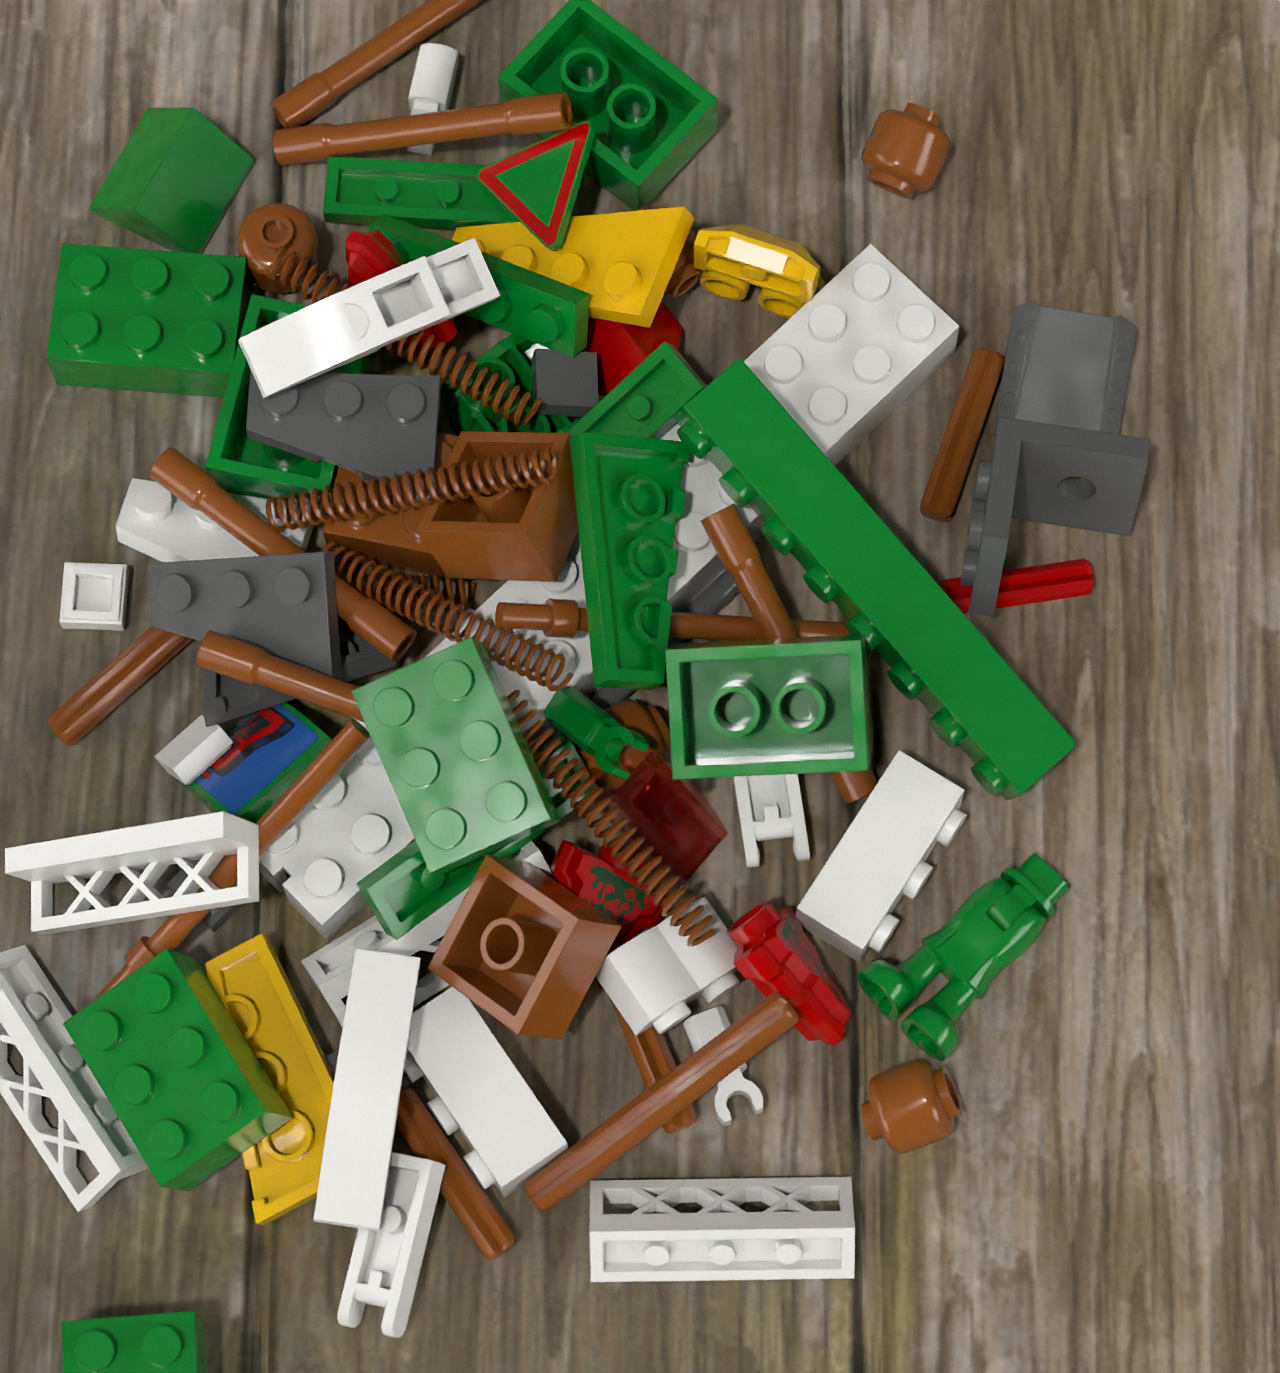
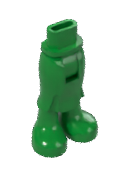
(969, 951)

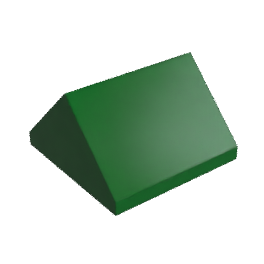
(173, 180)

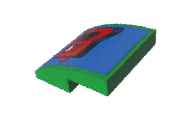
(262, 763)

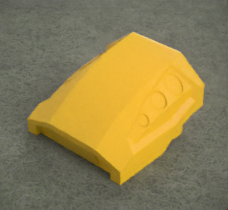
(745, 255)

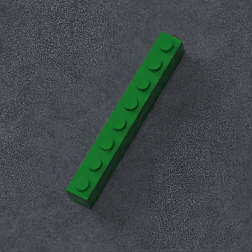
(873, 581)

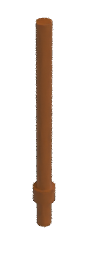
(564, 619)
(271, 826)

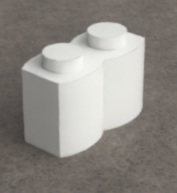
(660, 974)

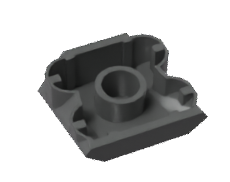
(1066, 368)

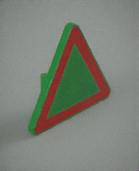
(542, 181)

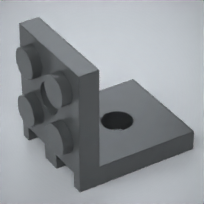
(1032, 484)

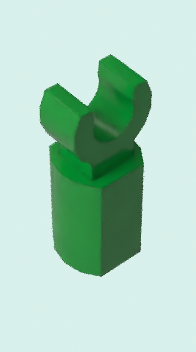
(592, 729)

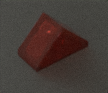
(666, 817)

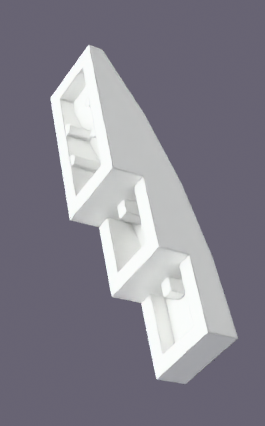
(366, 1089)

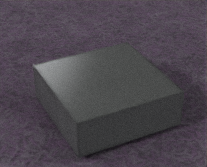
(564, 382)

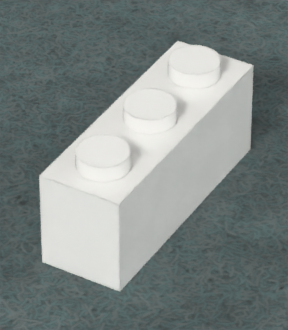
(882, 858)
(480, 1093)

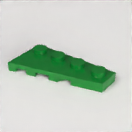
(626, 536)

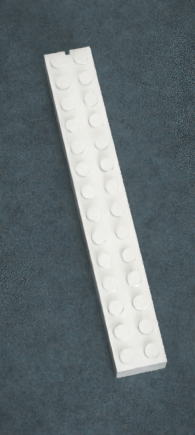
(836, 373)

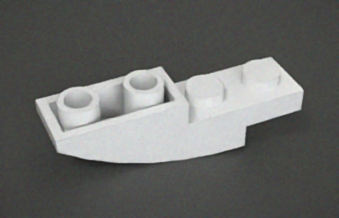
(368, 317)

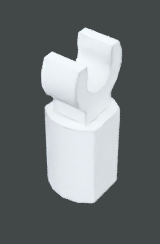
(432, 84)
(702, 1029)

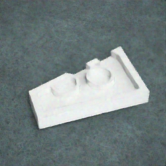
(172, 531)

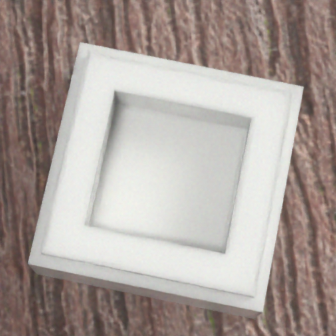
(94, 596)
(194, 750)

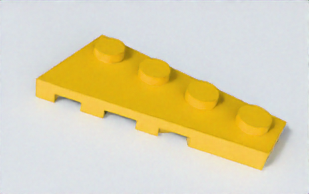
(612, 256)
(267, 1012)

